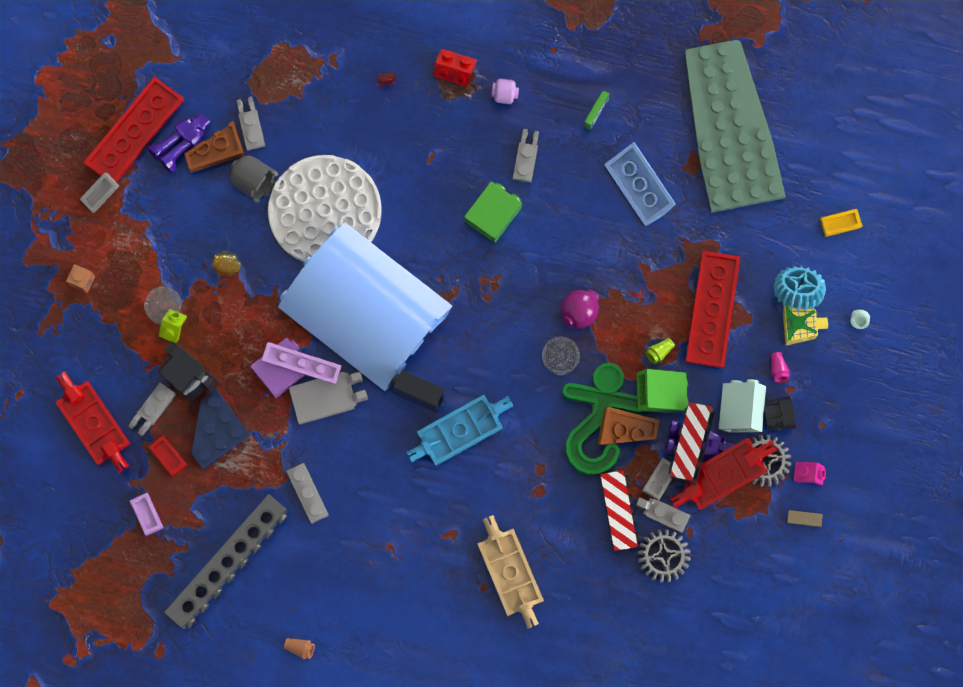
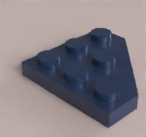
(216, 430)

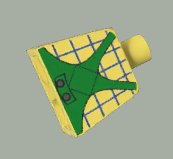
(801, 325)

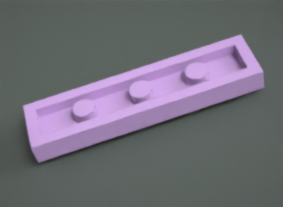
(301, 363)

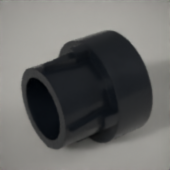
(779, 414)

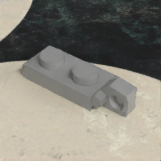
(664, 514)

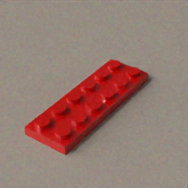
(134, 130)
(712, 309)

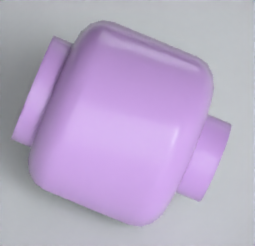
(504, 91)

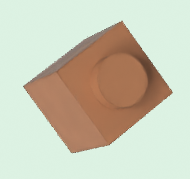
(80, 278)

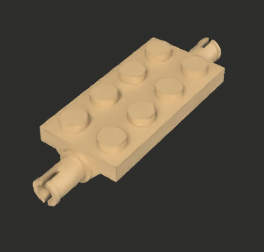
(510, 572)

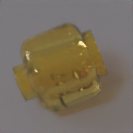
(226, 263)

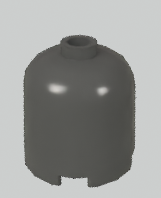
(252, 177)

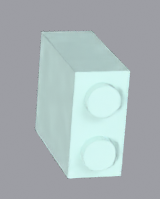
(742, 406)

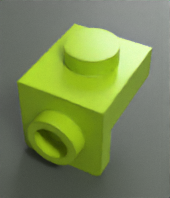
(172, 325)

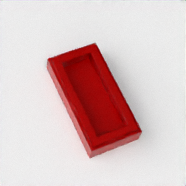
(167, 456)

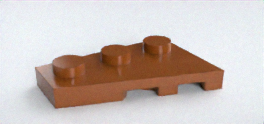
(218, 149)
(623, 426)

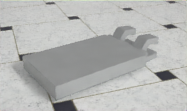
(323, 399)

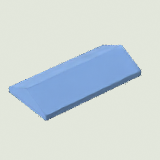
(640, 184)

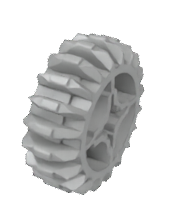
(774, 458)
(673, 553)

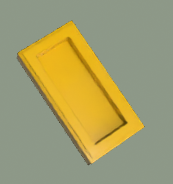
(841, 222)

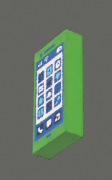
(596, 110)

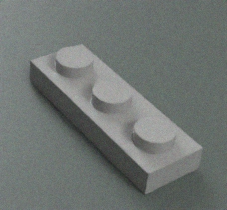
(307, 493)

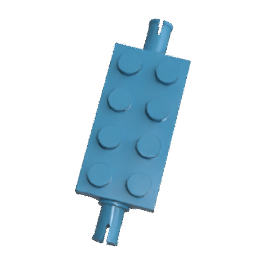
(460, 430)

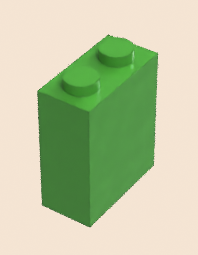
(493, 211)
(662, 391)

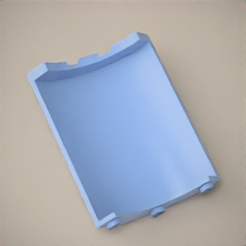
(363, 305)

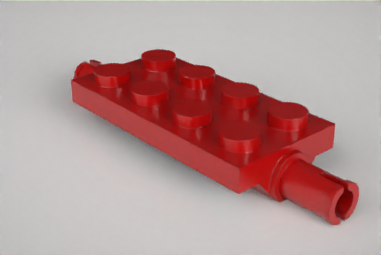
(92, 422)
(726, 473)

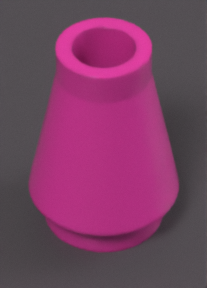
(779, 369)

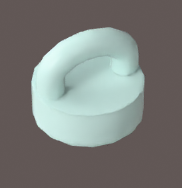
(860, 319)

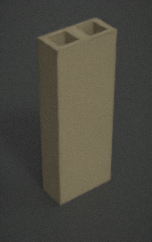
(804, 518)

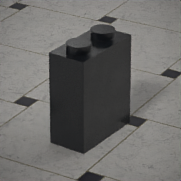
(418, 390)

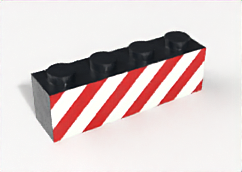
(692, 443)
(618, 511)

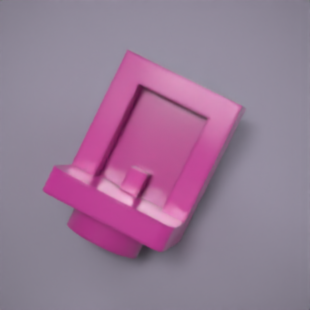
(809, 472)

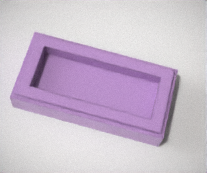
(146, 514)

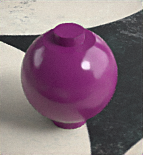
(579, 308)

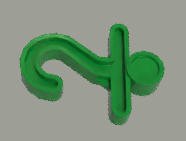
(607, 383)

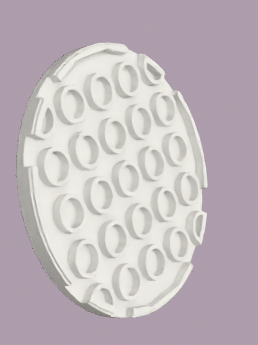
(317, 198)

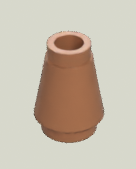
(301, 648)

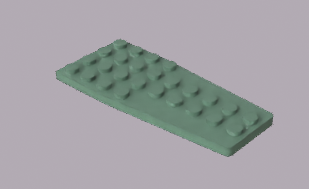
(731, 129)

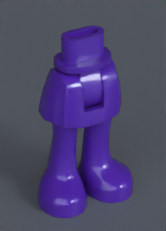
(189, 131)
(715, 445)

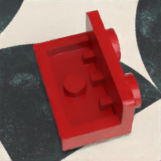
(454, 67)

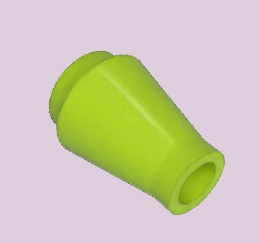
(658, 351)

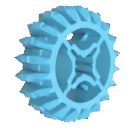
(799, 288)

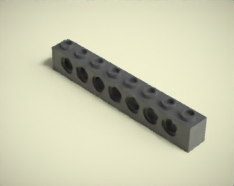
(215, 565)

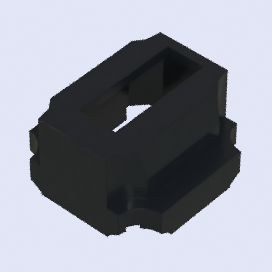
(186, 373)

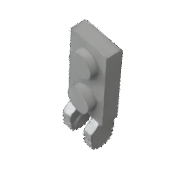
(250, 126)
(526, 158)
(153, 408)

